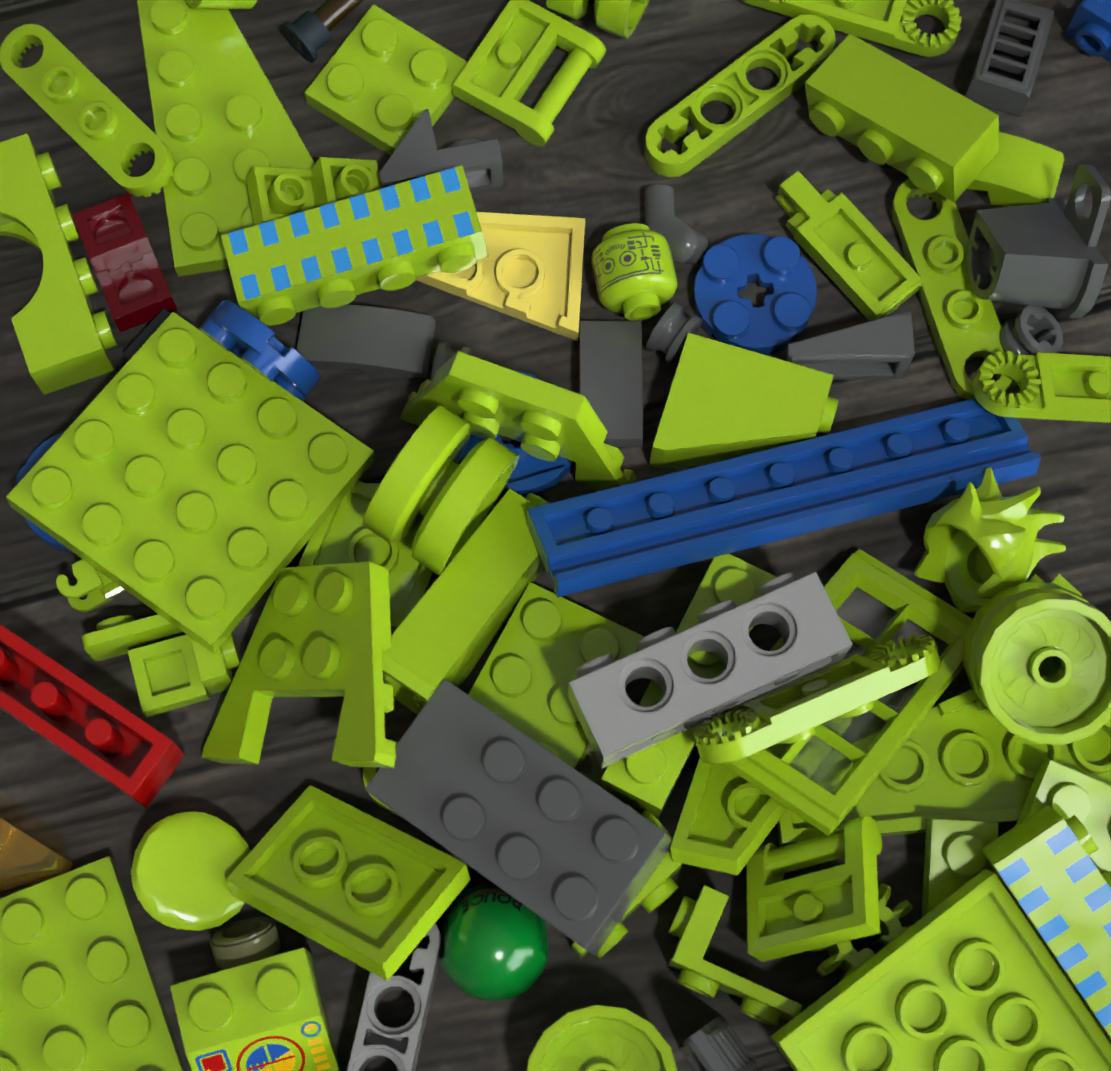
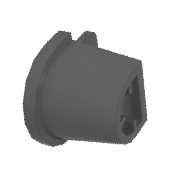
(1043, 250)

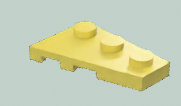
(529, 270)

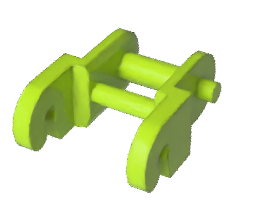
(90, 582)

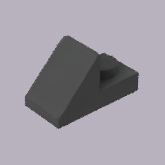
(419, 157)

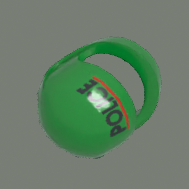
(492, 944)

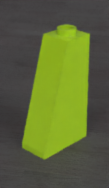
(464, 605)

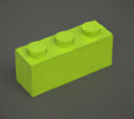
(902, 118)

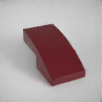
(124, 262)

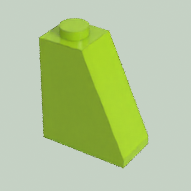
(738, 404)

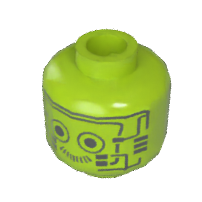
(634, 271)

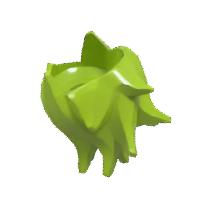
(985, 543)

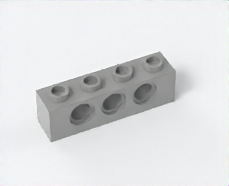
(795, 607)

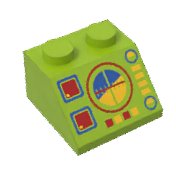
(257, 1017)

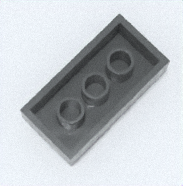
(520, 816)

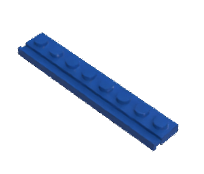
(775, 494)

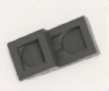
(369, 339)
(614, 377)

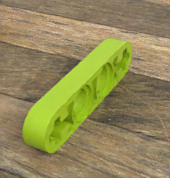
(734, 89)

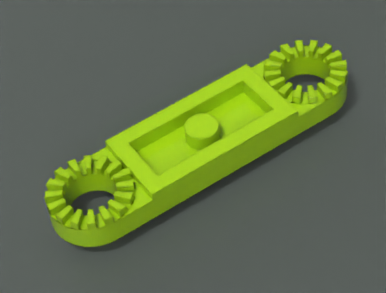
(880, 20)
(86, 110)
(958, 319)
(1050, 386)
(832, 692)

